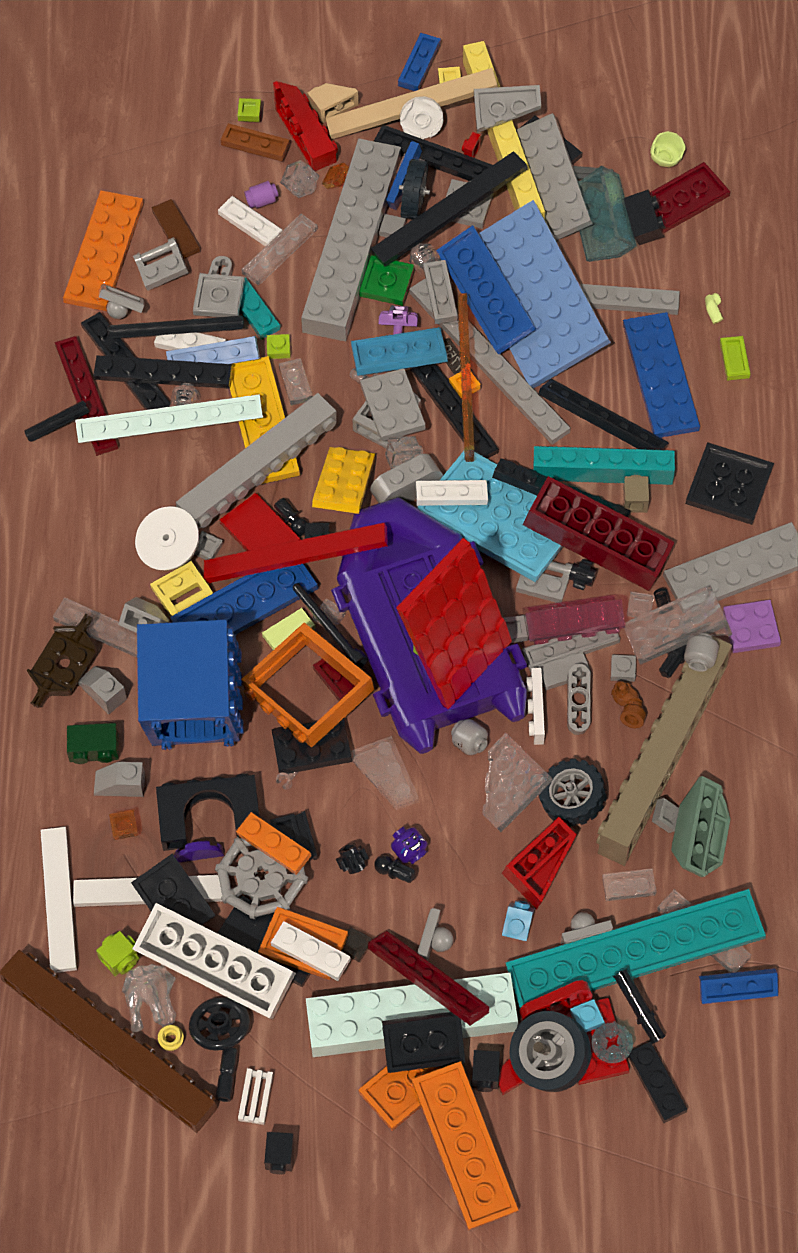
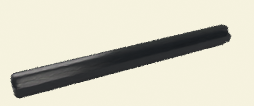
(175, 327)

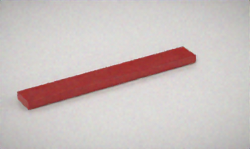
(295, 553)

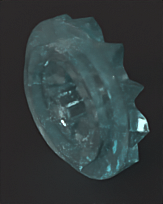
(614, 1053)

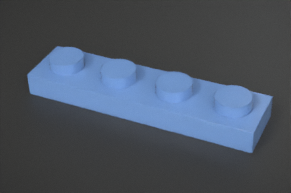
(220, 352)

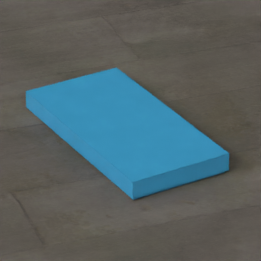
(399, 351)

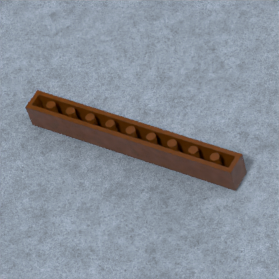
(108, 1040)

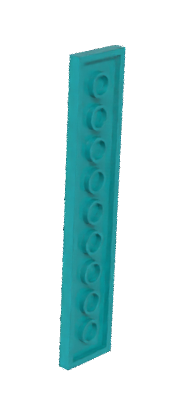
(640, 947)

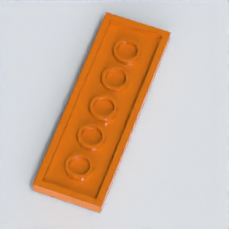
(103, 249)
(464, 1145)

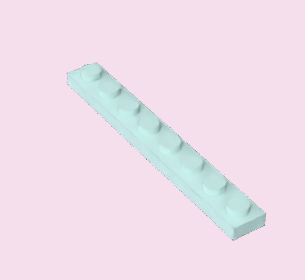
(169, 418)

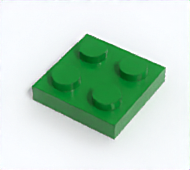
(386, 283)

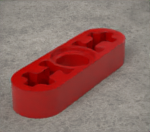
(569, 995)

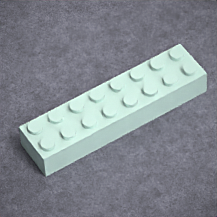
(355, 1019)

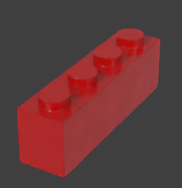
(304, 126)

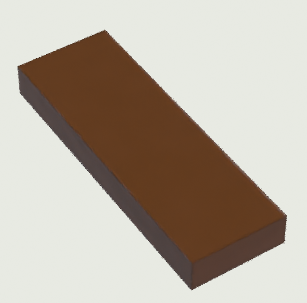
(174, 226)

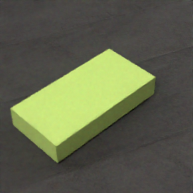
(279, 632)

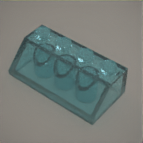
(611, 230)

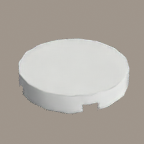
(421, 117)

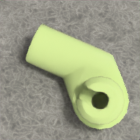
(711, 303)

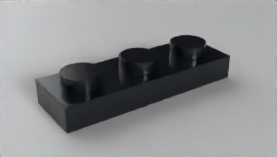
(657, 1082)

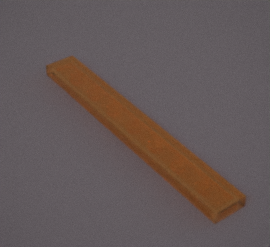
(466, 391)

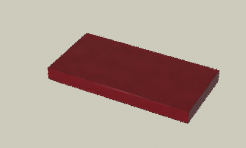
(689, 195)

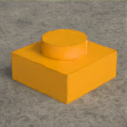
(455, 381)

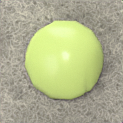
(667, 149)

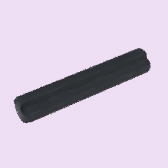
(56, 421)

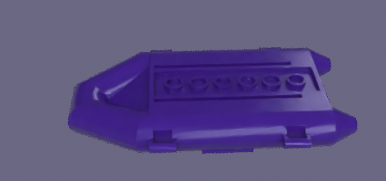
(375, 586)

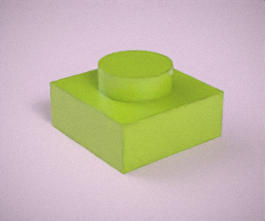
(249, 110)
(278, 346)

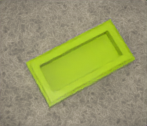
(735, 358)

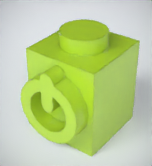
(118, 953)

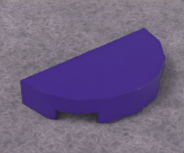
(198, 851)

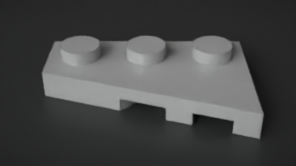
(504, 104)

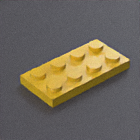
(343, 480)

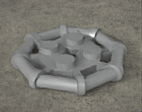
(254, 887)

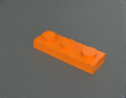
(273, 843)

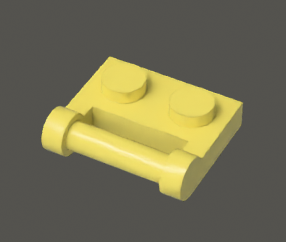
(178, 583)

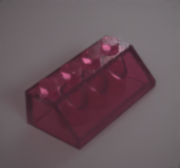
(574, 618)

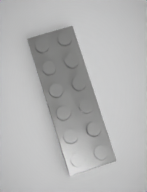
(554, 177)
(738, 565)

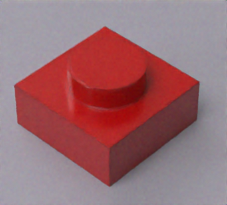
(472, 145)

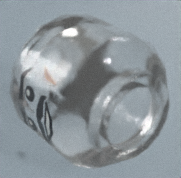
(422, 254)
(185, 395)

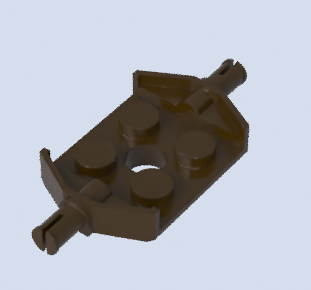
(65, 643)

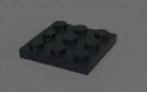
(729, 483)

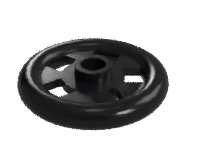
(217, 1017)

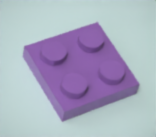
(752, 626)

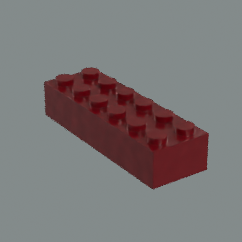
(598, 533)

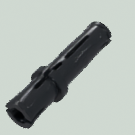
(639, 1006)

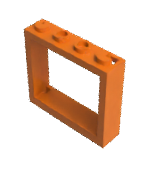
(282, 654)

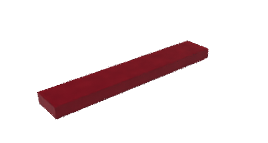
(83, 386)
(428, 978)

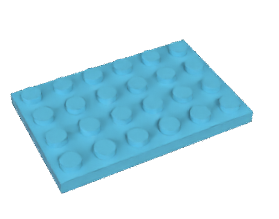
(499, 524)

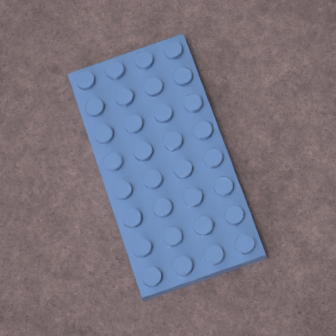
(548, 292)

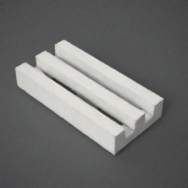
(259, 1075)

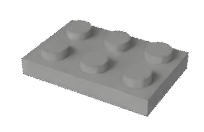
(392, 404)

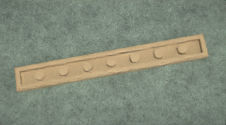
(390, 109)

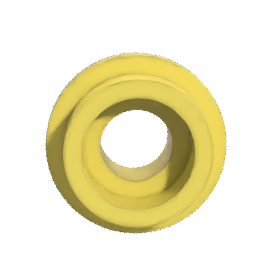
(167, 1031)

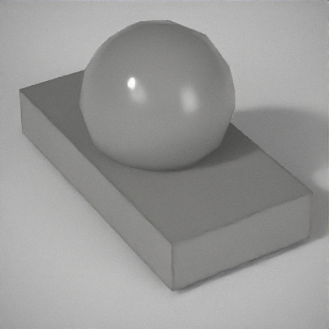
(120, 301)
(584, 926)
(433, 936)

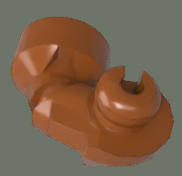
(632, 714)

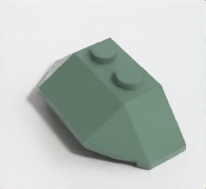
(701, 828)

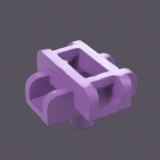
(398, 317)

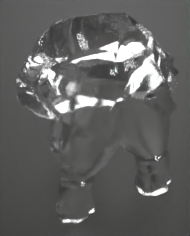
(152, 986)

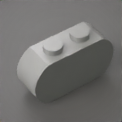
(402, 479)

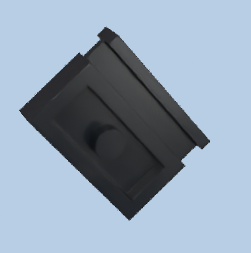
(297, 829)

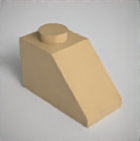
(332, 100)

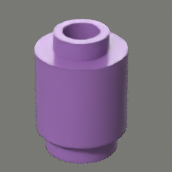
(261, 195)

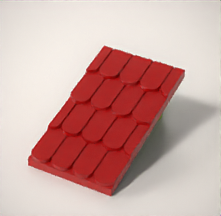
(454, 623)

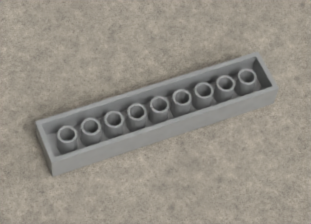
(350, 240)

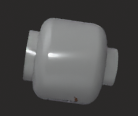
(701, 652)
(469, 737)

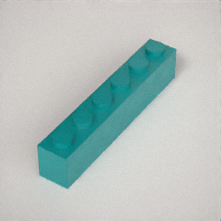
(604, 464)

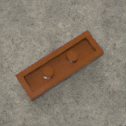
(255, 142)

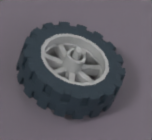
(414, 189)
(582, 811)

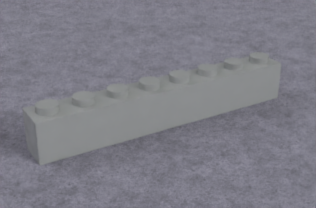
(258, 460)

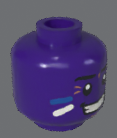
(409, 845)

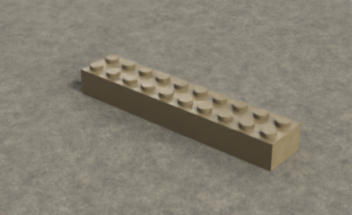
(659, 758)

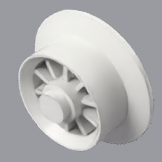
(167, 538)

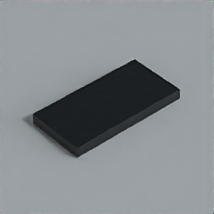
(250, 934)

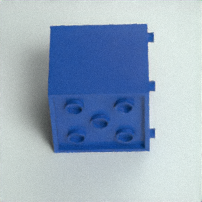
(189, 683)

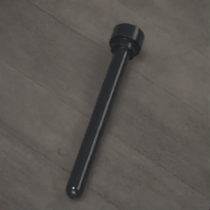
(354, 655)

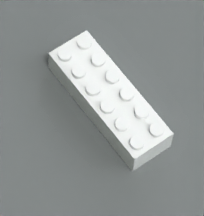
(214, 961)

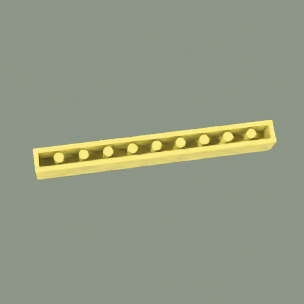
(503, 136)

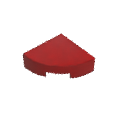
(508, 1078)

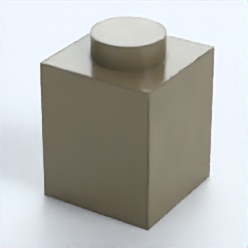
(636, 493)

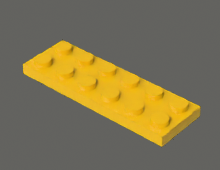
(257, 378)

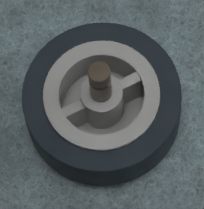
(550, 1051)

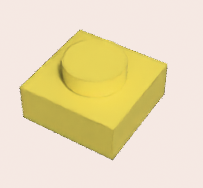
(448, 74)

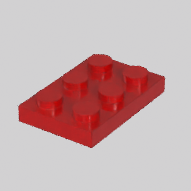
(597, 1068)

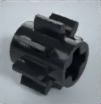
(582, 574)
(352, 858)

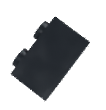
(644, 217)

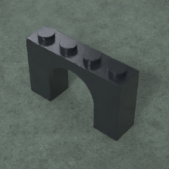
(177, 799)

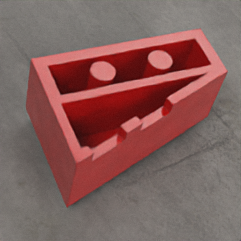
(538, 863)

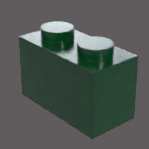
(92, 743)

